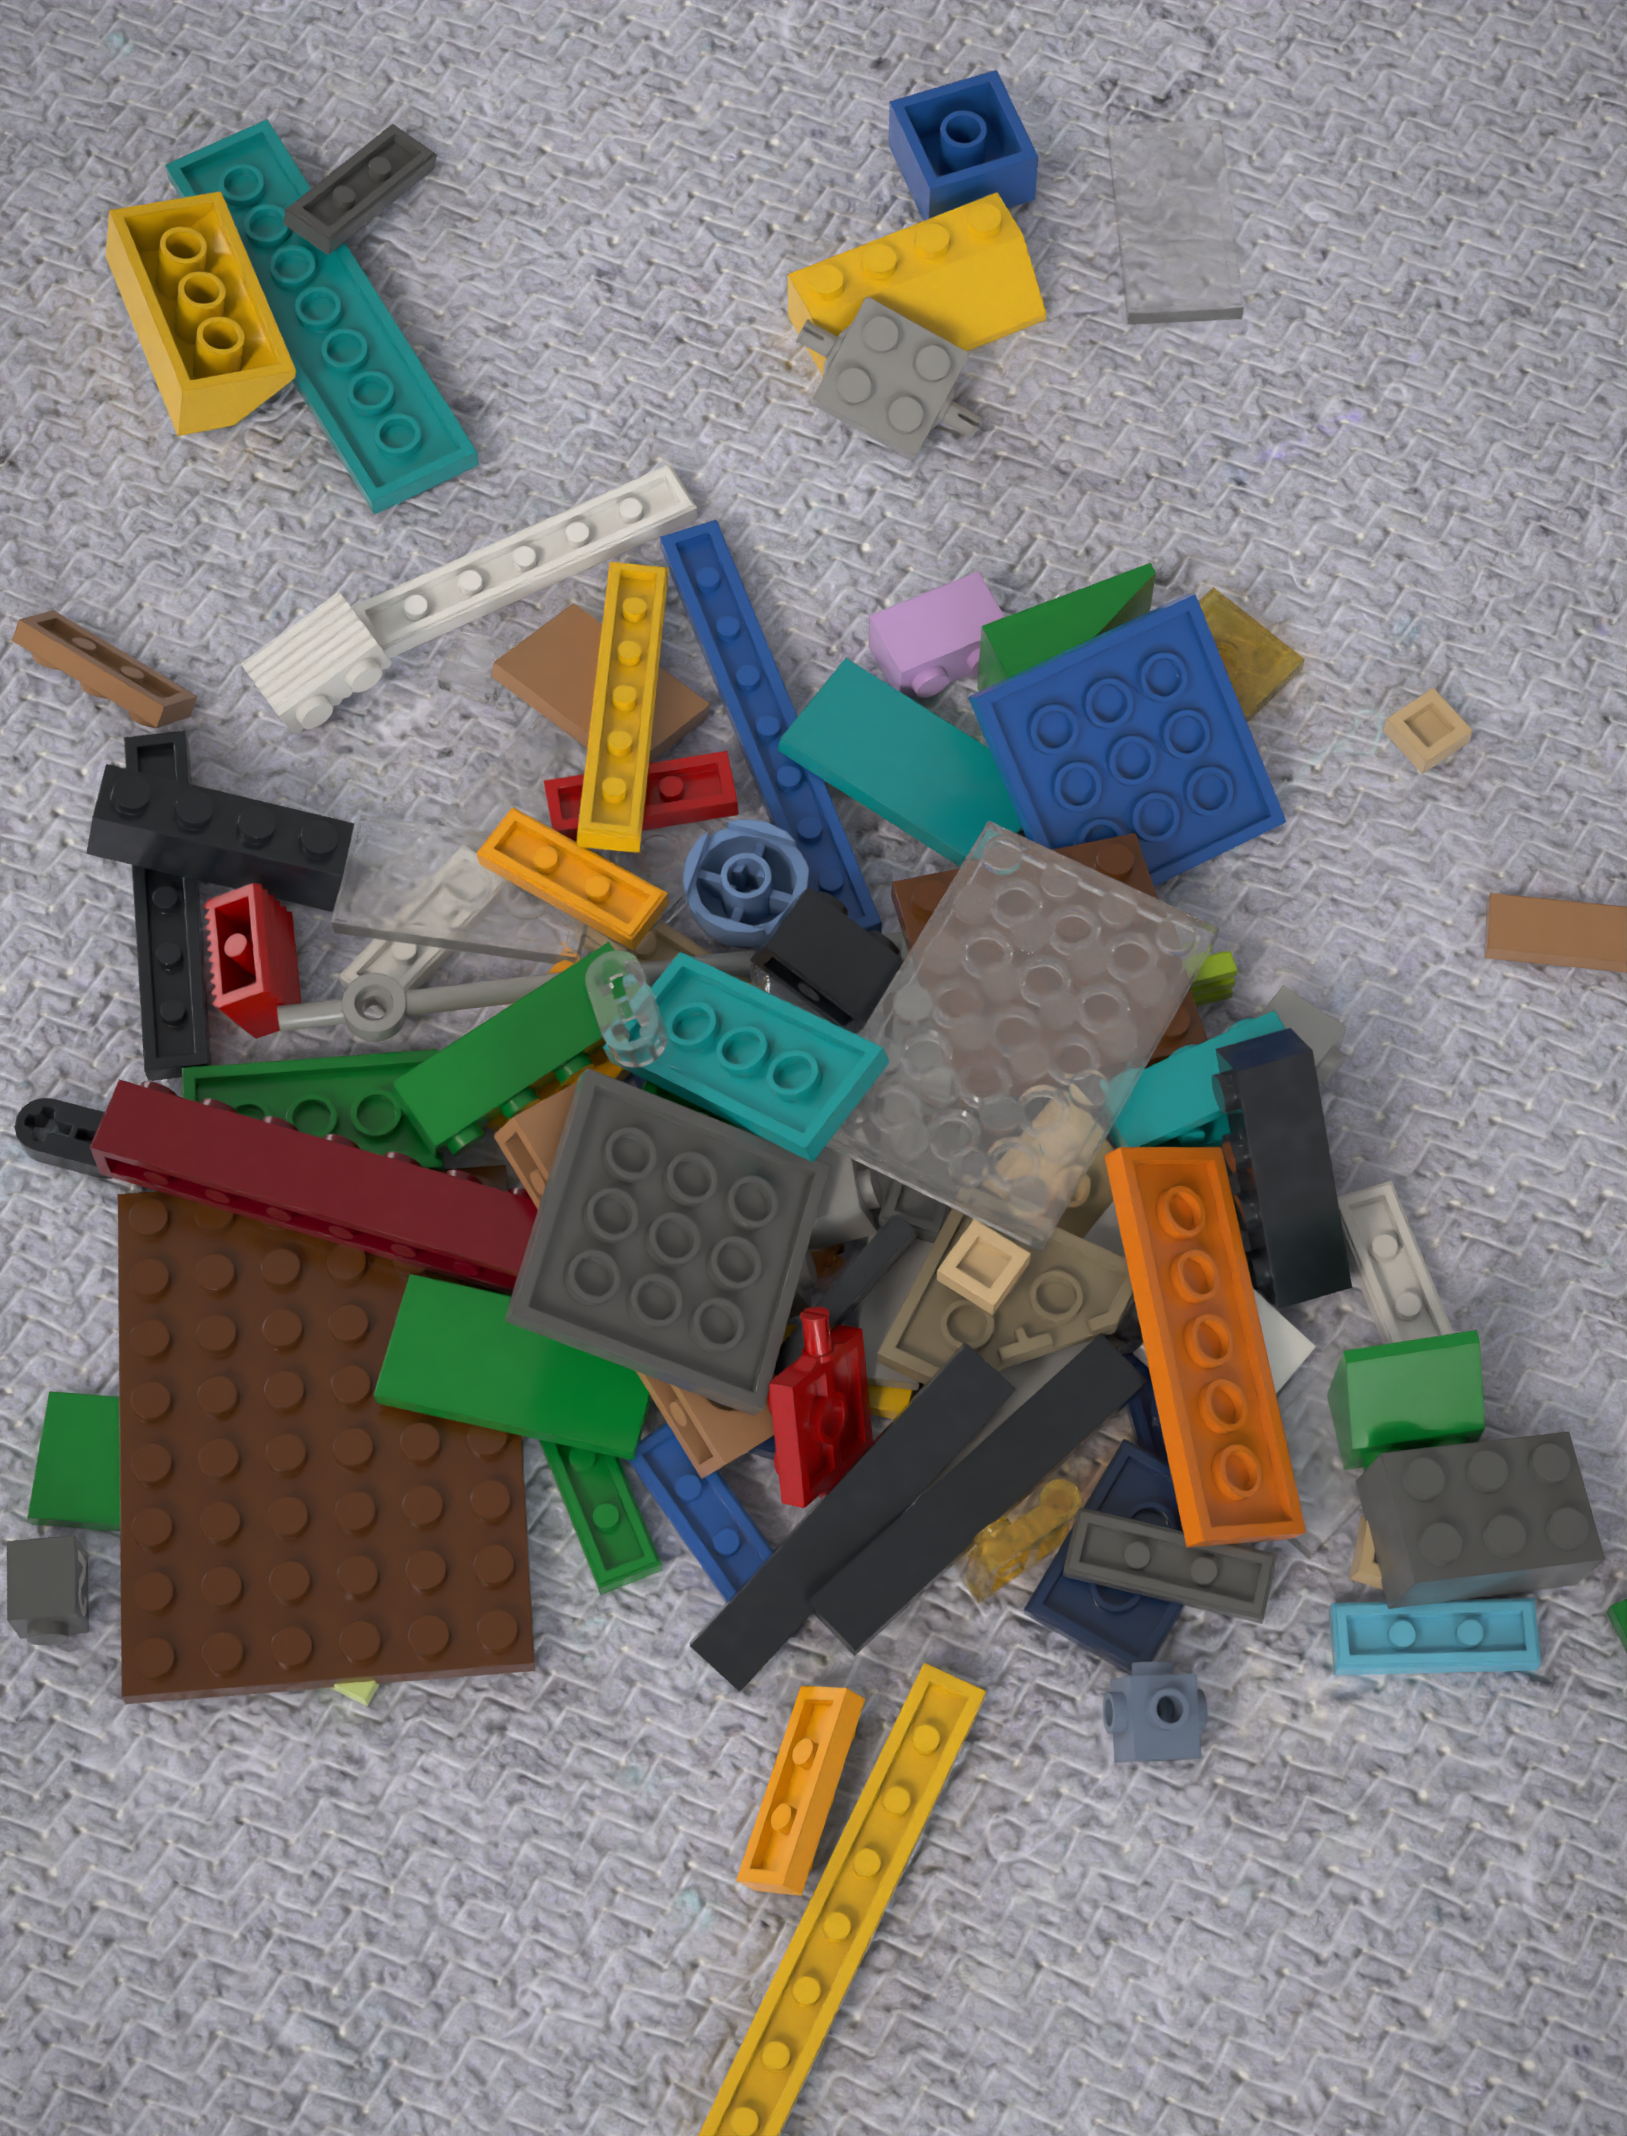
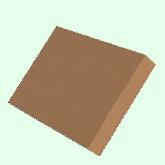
(557, 678)

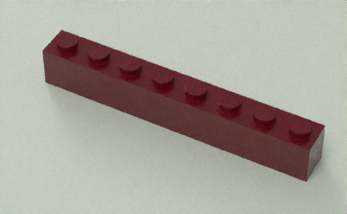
(315, 1184)

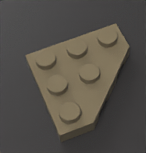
(1058, 1302)

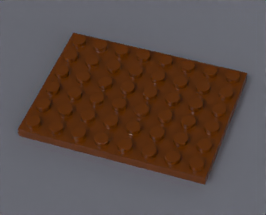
(266, 1497)

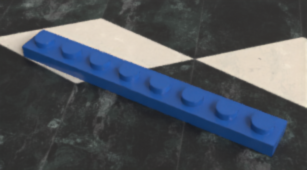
(762, 713)

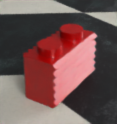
(252, 958)

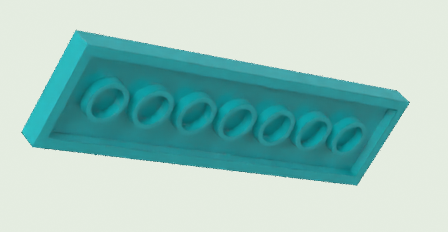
(340, 336)

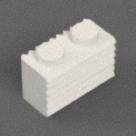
(317, 664)

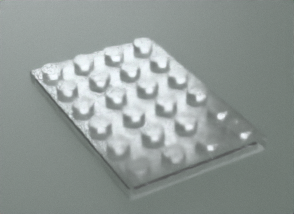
(1019, 1032)

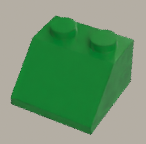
(1407, 1397)

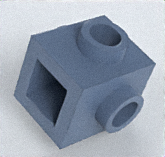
(1155, 1714)

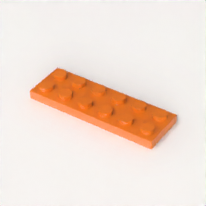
(1204, 1345)

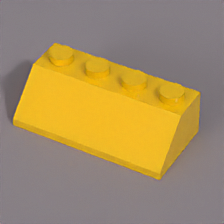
(951, 274)
(197, 310)

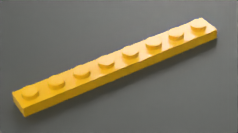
(846, 1908)

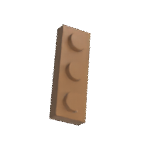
(104, 669)

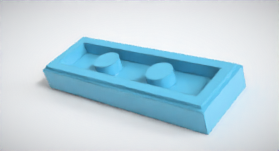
(1435, 1637)

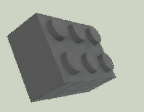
(1479, 1519)

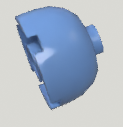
(743, 881)

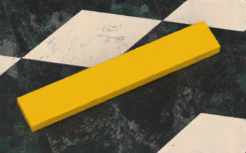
(623, 708)

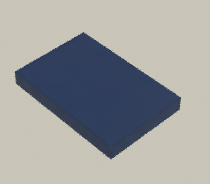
(1103, 1619)

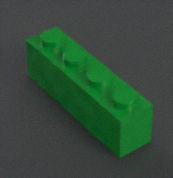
(504, 1062)

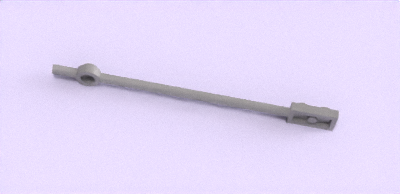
(386, 992)

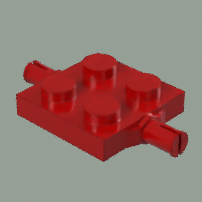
(820, 1410)

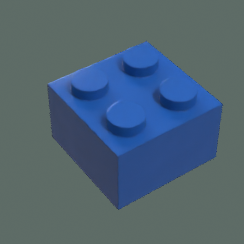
(962, 145)

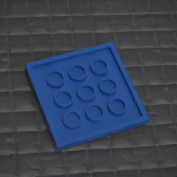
(1131, 741)

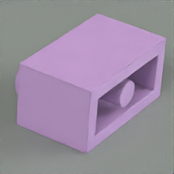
(933, 636)

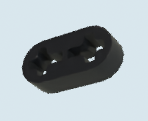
(58, 1150)

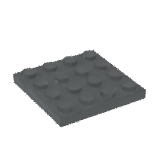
(668, 1243)

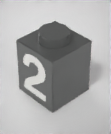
(47, 1589)

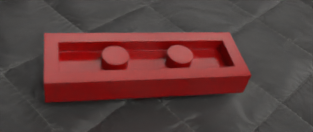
(676, 794)

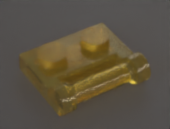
(1013, 1548)

